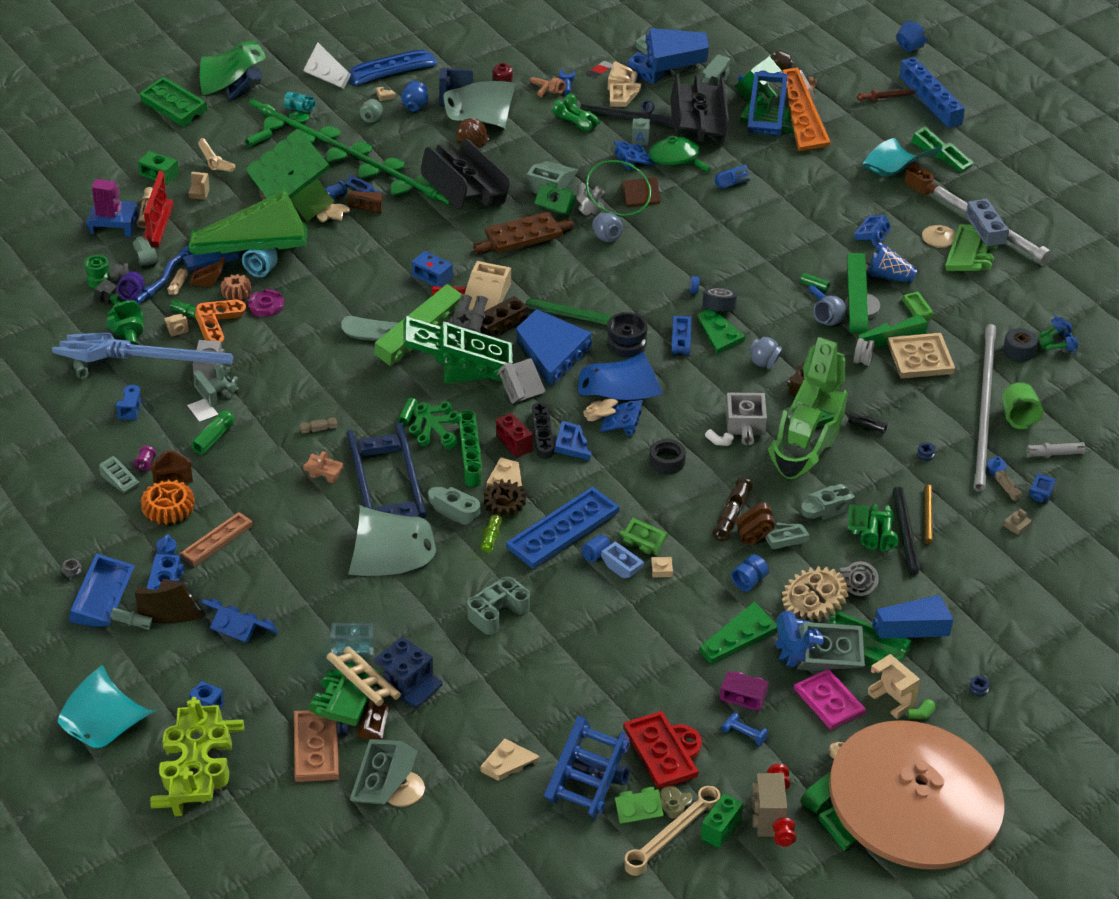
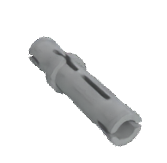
(1055, 449)

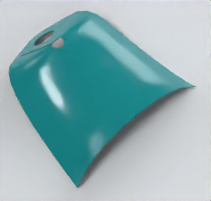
(891, 158)
(99, 710)

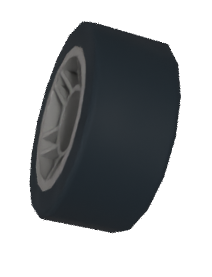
(719, 299)

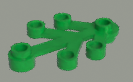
(424, 412)

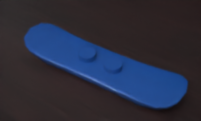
(390, 65)

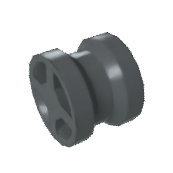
(120, 271)

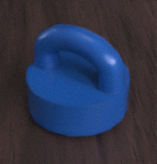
(166, 545)

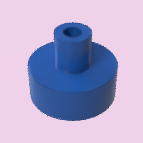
(995, 464)

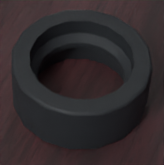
(667, 466)

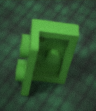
(644, 537)
(639, 806)

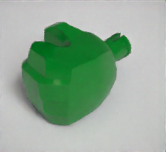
(126, 321)

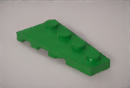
(741, 632)

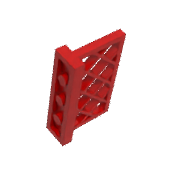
(157, 212)

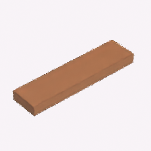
(216, 539)

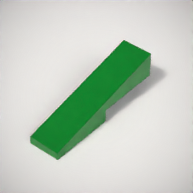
(949, 153)
(913, 326)

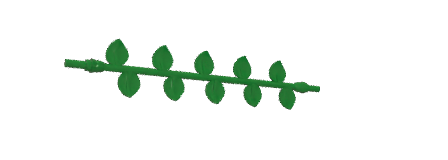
(358, 151)

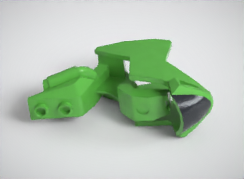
(823, 377)

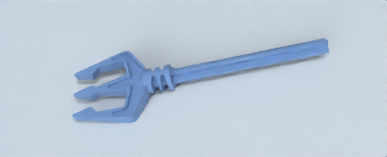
(102, 345)

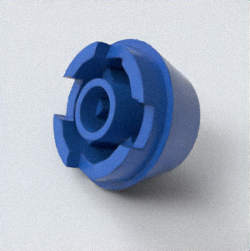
(911, 36)

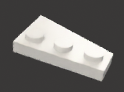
(325, 67)

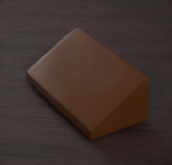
(372, 721)

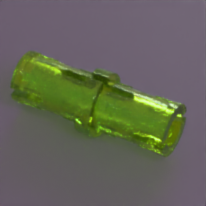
(491, 533)

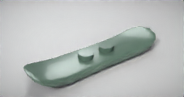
(366, 328)

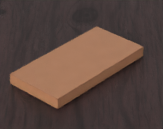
(315, 747)

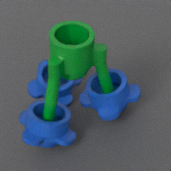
(1062, 328)

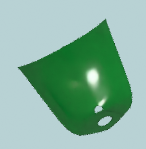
(225, 68)

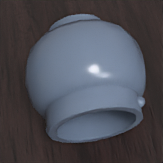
(607, 227)
(830, 310)
(765, 352)

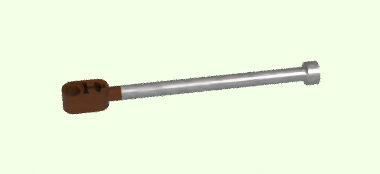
(922, 182)

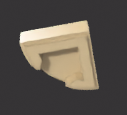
(385, 94)

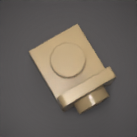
(176, 324)

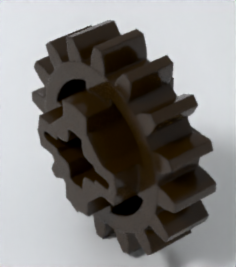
(503, 496)

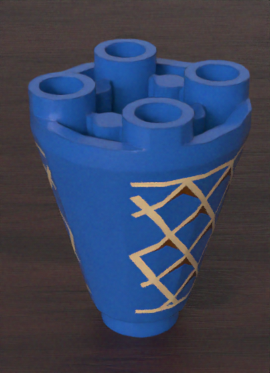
(890, 266)

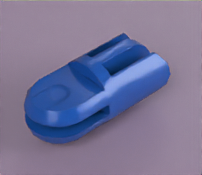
(729, 177)

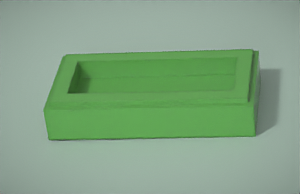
(917, 305)

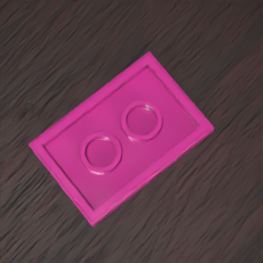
(829, 699)

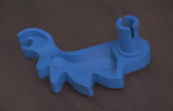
(790, 641)

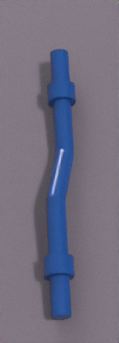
(149, 291)

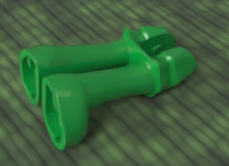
(569, 111)
(882, 519)

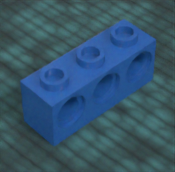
(165, 567)

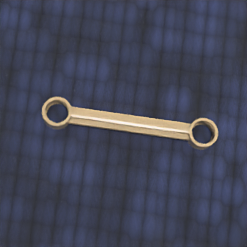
(670, 831)

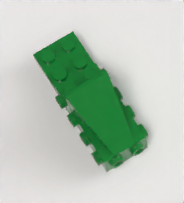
(463, 359)

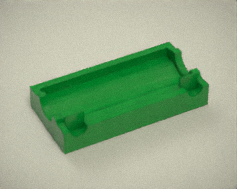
(173, 101)
(874, 647)

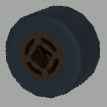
(1020, 344)

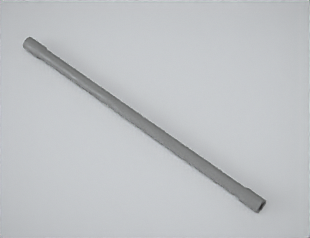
(980, 476)

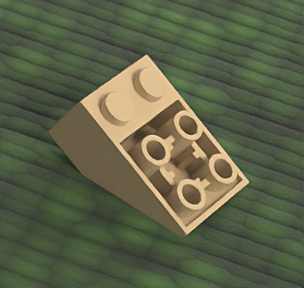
(488, 281)

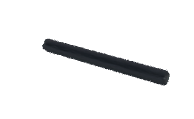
(627, 114)
(906, 530)

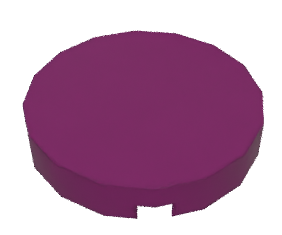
(266, 303)

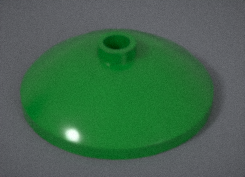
(673, 151)

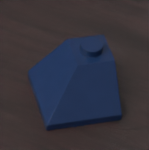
(245, 83)

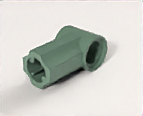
(144, 252)

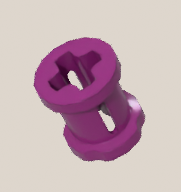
(145, 458)

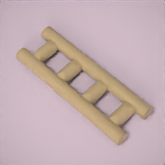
(363, 685)

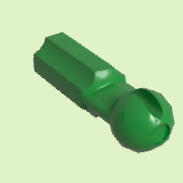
(223, 421)

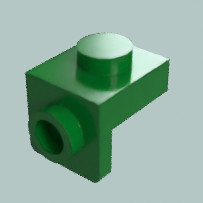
(858, 518)

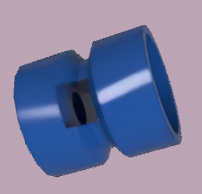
(749, 572)

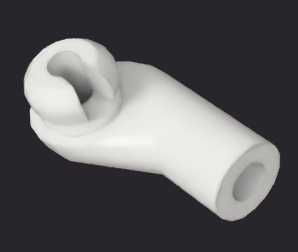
(717, 440)

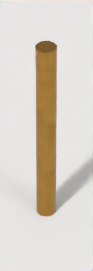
(928, 514)

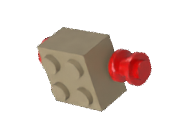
(771, 805)

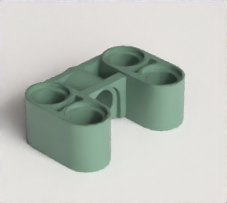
(484, 606)

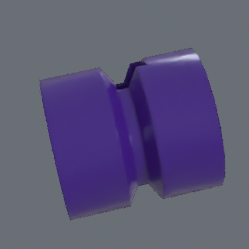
(130, 285)

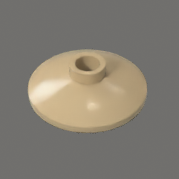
(938, 236)
(408, 792)

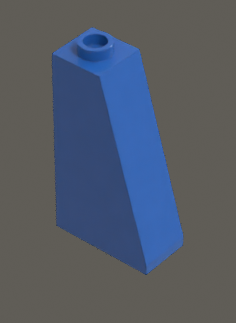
(914, 619)

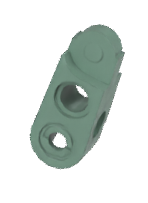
(715, 70)
(828, 502)
(454, 504)

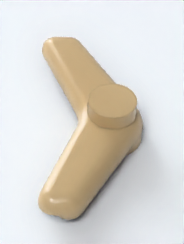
(215, 162)

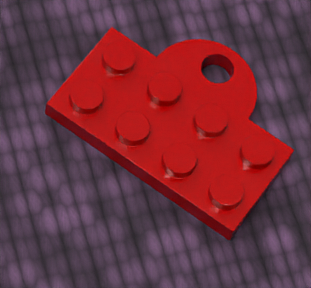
(664, 748)

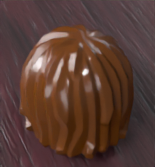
(472, 130)

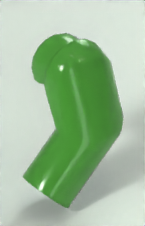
(924, 711)

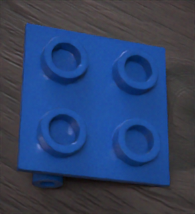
(631, 154)
(625, 417)

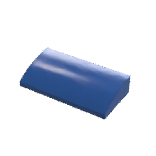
(100, 591)

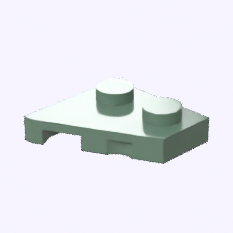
(787, 535)

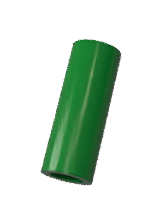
(258, 137)
(817, 282)
(407, 411)

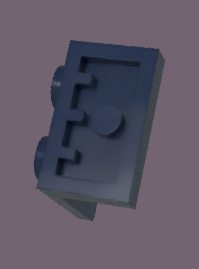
(453, 79)
(406, 664)
(419, 694)

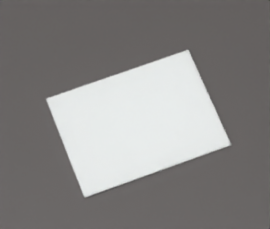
(202, 410)

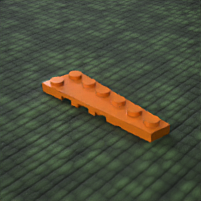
(805, 118)

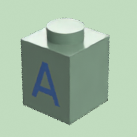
(640, 131)

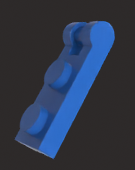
(681, 335)

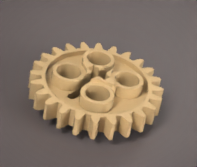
(823, 584)

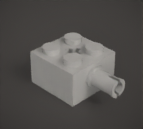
(746, 415)

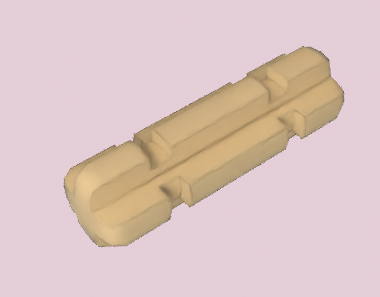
(177, 282)

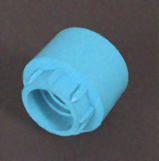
(259, 262)

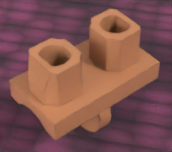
(323, 466)

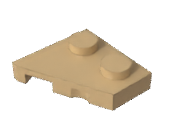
(623, 93)
(505, 470)

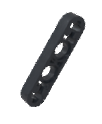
(542, 430)

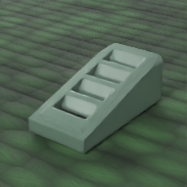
(113, 465)

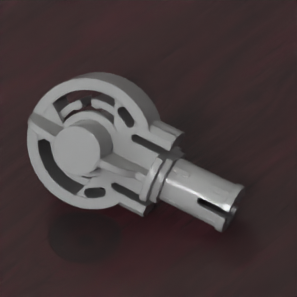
(587, 205)
(860, 578)

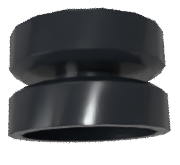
(627, 334)

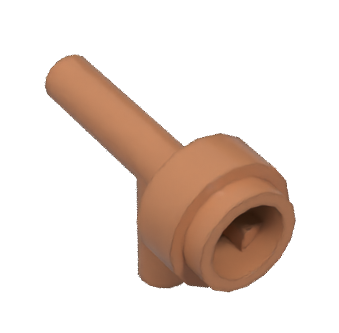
(555, 86)

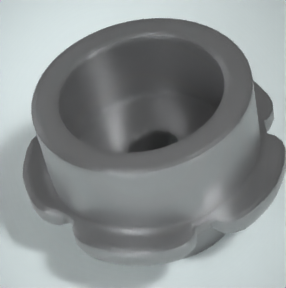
(71, 568)

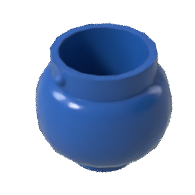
(415, 96)

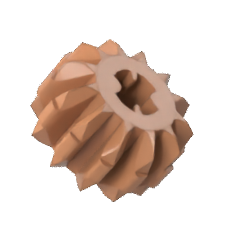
(236, 287)

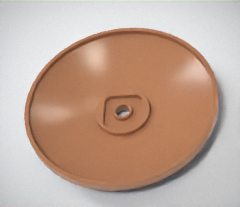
(909, 822)

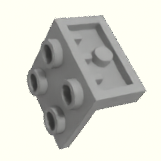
(521, 380)

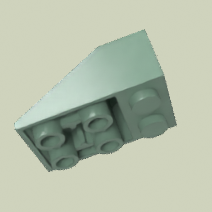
(549, 173)

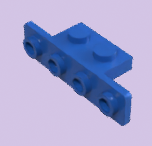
(234, 624)

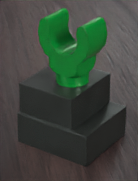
(107, 292)

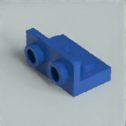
(873, 228)

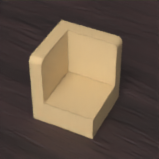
(200, 186)

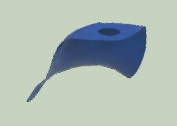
(621, 379)

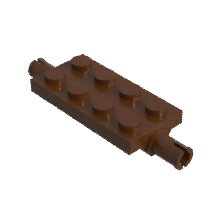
(522, 233)

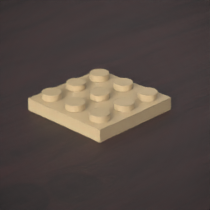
(921, 355)

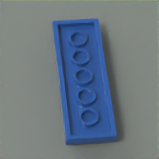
(562, 527)

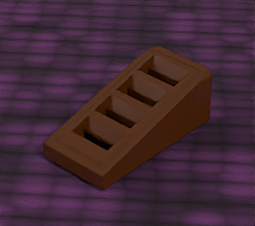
(376, 197)

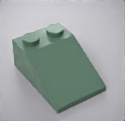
(840, 648)
(382, 771)

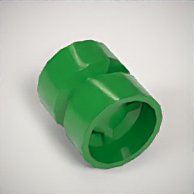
(97, 270)

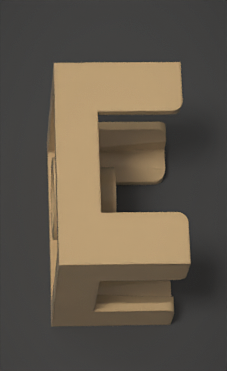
(897, 682)

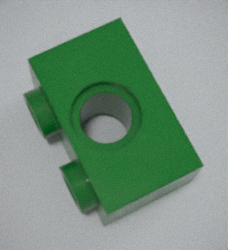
(152, 163)
(562, 205)
(722, 820)

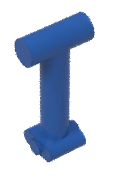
(732, 722)

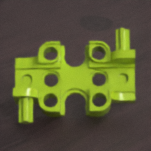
(212, 773)

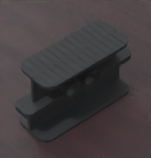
(700, 108)
(464, 174)

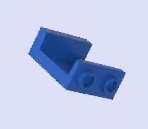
(125, 219)

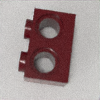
(514, 435)

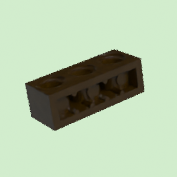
(504, 317)

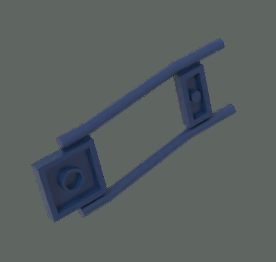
(380, 445)

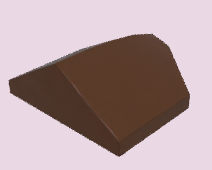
(207, 275)
(171, 466)

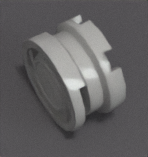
(863, 352)

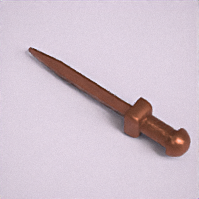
(875, 95)

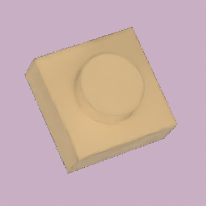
(661, 567)

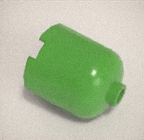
(1021, 405)

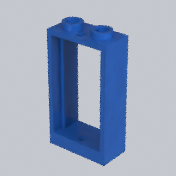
(767, 127)

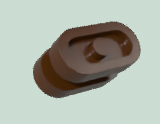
(755, 523)

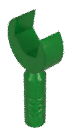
(700, 164)

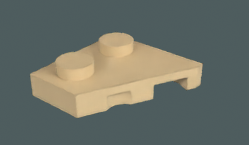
(507, 760)

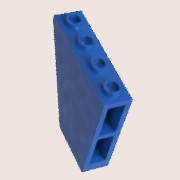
(675, 48)
(552, 344)

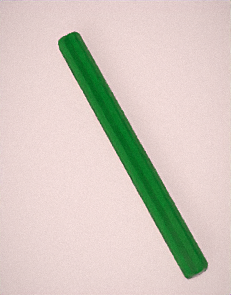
(568, 311)

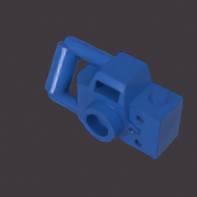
(359, 185)

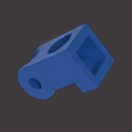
(131, 403)

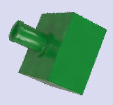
(745, 85)

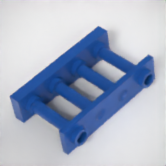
(573, 750)

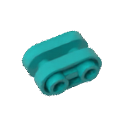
(299, 102)

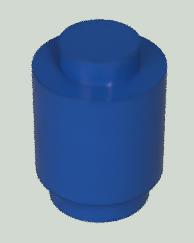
(592, 549)

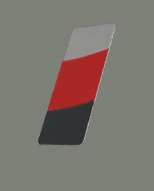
(599, 69)

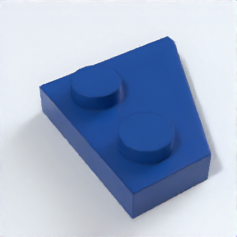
(571, 441)

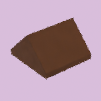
(636, 192)

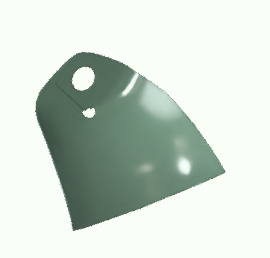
(481, 100)
(387, 545)

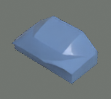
(621, 560)

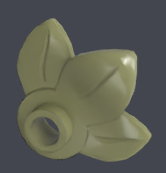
(673, 801)

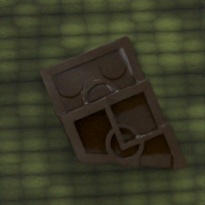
(168, 604)

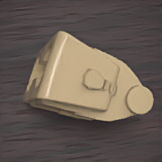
(621, 74)

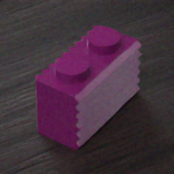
(106, 198)
(744, 690)

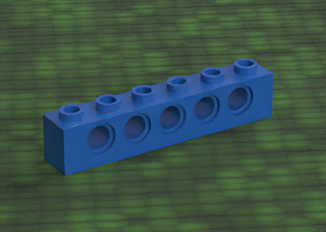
(932, 92)

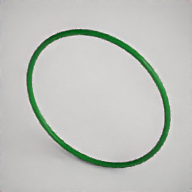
(616, 161)

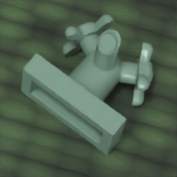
(209, 388)

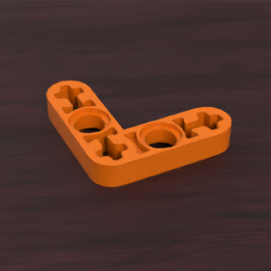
(207, 313)

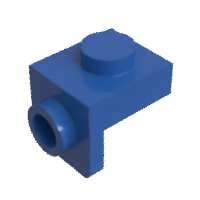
(1042, 488)

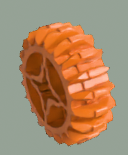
(167, 502)

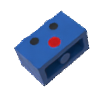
(432, 269)

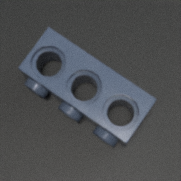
(987, 222)

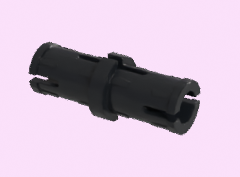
(867, 423)

